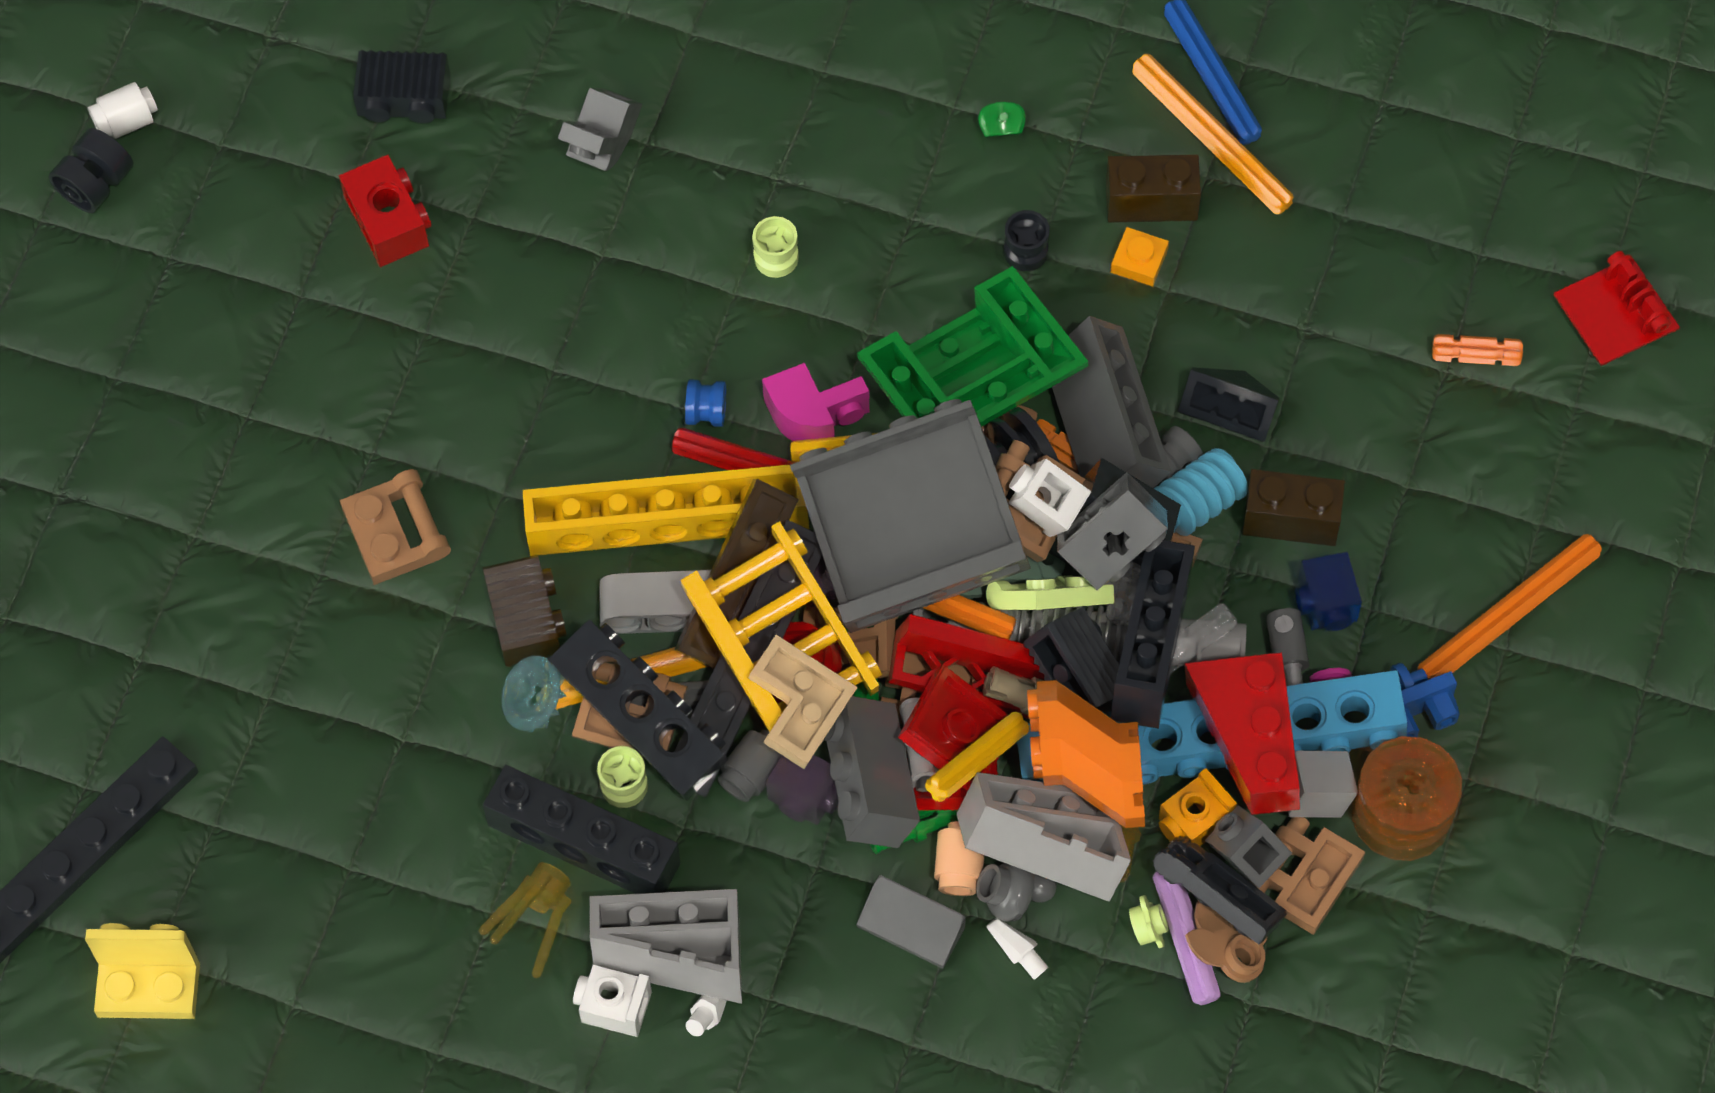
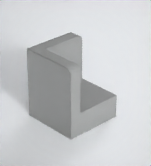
(1324, 783)

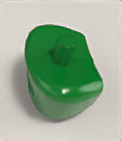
(1002, 119)

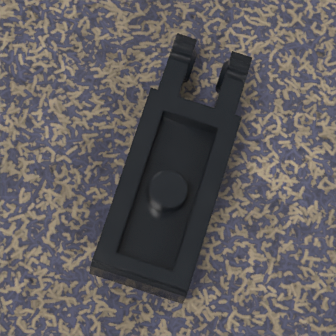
(1220, 888)

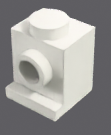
(1061, 495)
(618, 1014)

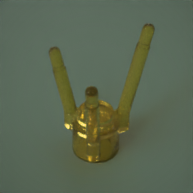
(540, 892)

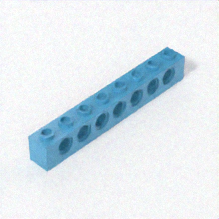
(1325, 701)

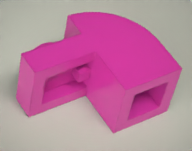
(807, 414)

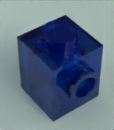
(1328, 592)

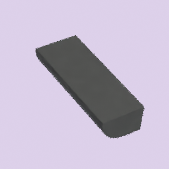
(1108, 407)

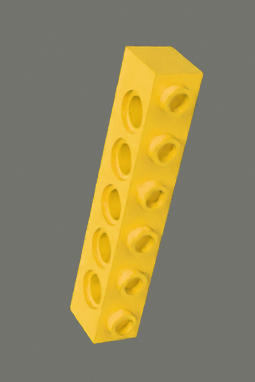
(646, 509)

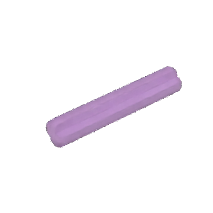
(1181, 920)

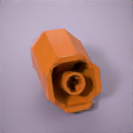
(1086, 752)

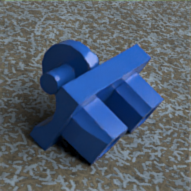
(1428, 696)

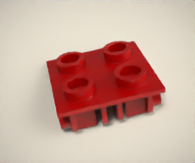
(1616, 309)

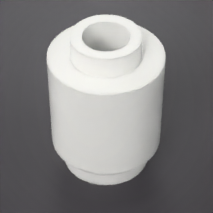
(123, 110)

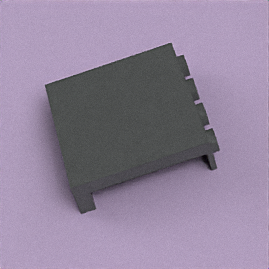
(910, 515)

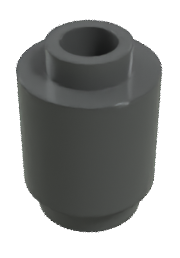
(749, 766)

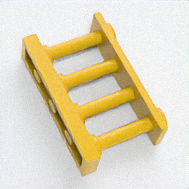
(733, 635)

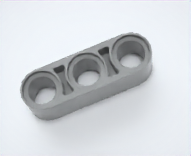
(645, 601)

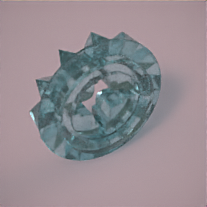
(520, 688)

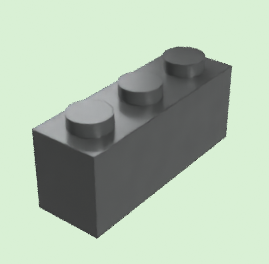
(872, 774)

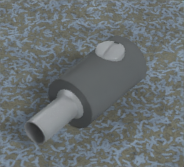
(1288, 637)

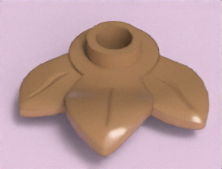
(1219, 944)

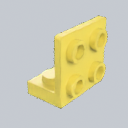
(144, 972)

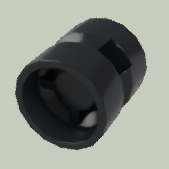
(95, 165)

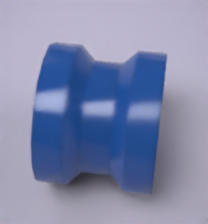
(705, 403)

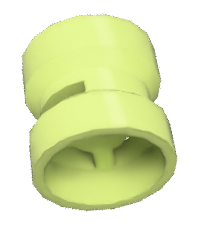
(770, 238)
(622, 765)

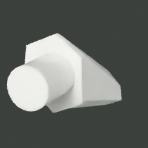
(1017, 947)
(705, 1014)

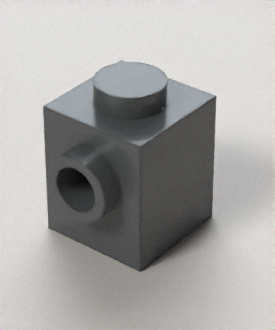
(1248, 846)

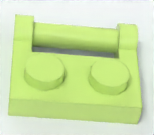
(1047, 594)

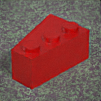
(1251, 723)

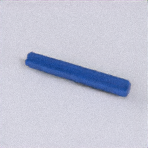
(1213, 71)

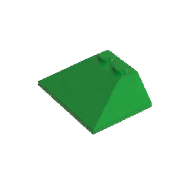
(989, 355)

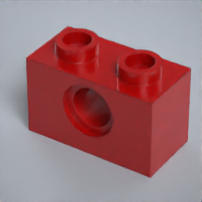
(389, 233)

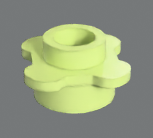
(1148, 922)

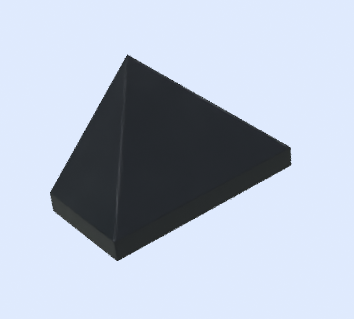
(1230, 401)

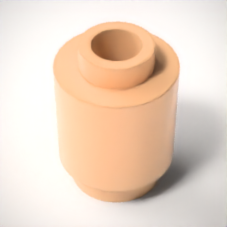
(955, 865)

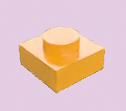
(1139, 256)

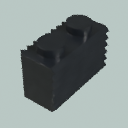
(402, 85)
(1076, 657)

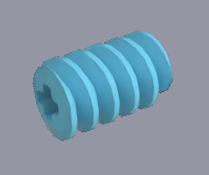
(1204, 489)

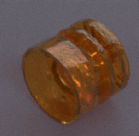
(1400, 822)

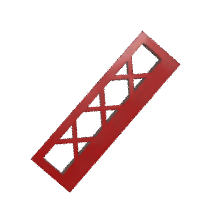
(961, 647)

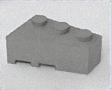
(1044, 832)
(673, 938)

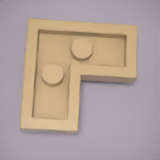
(812, 694)

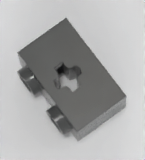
(1118, 509)

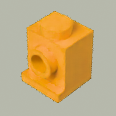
(1208, 797)

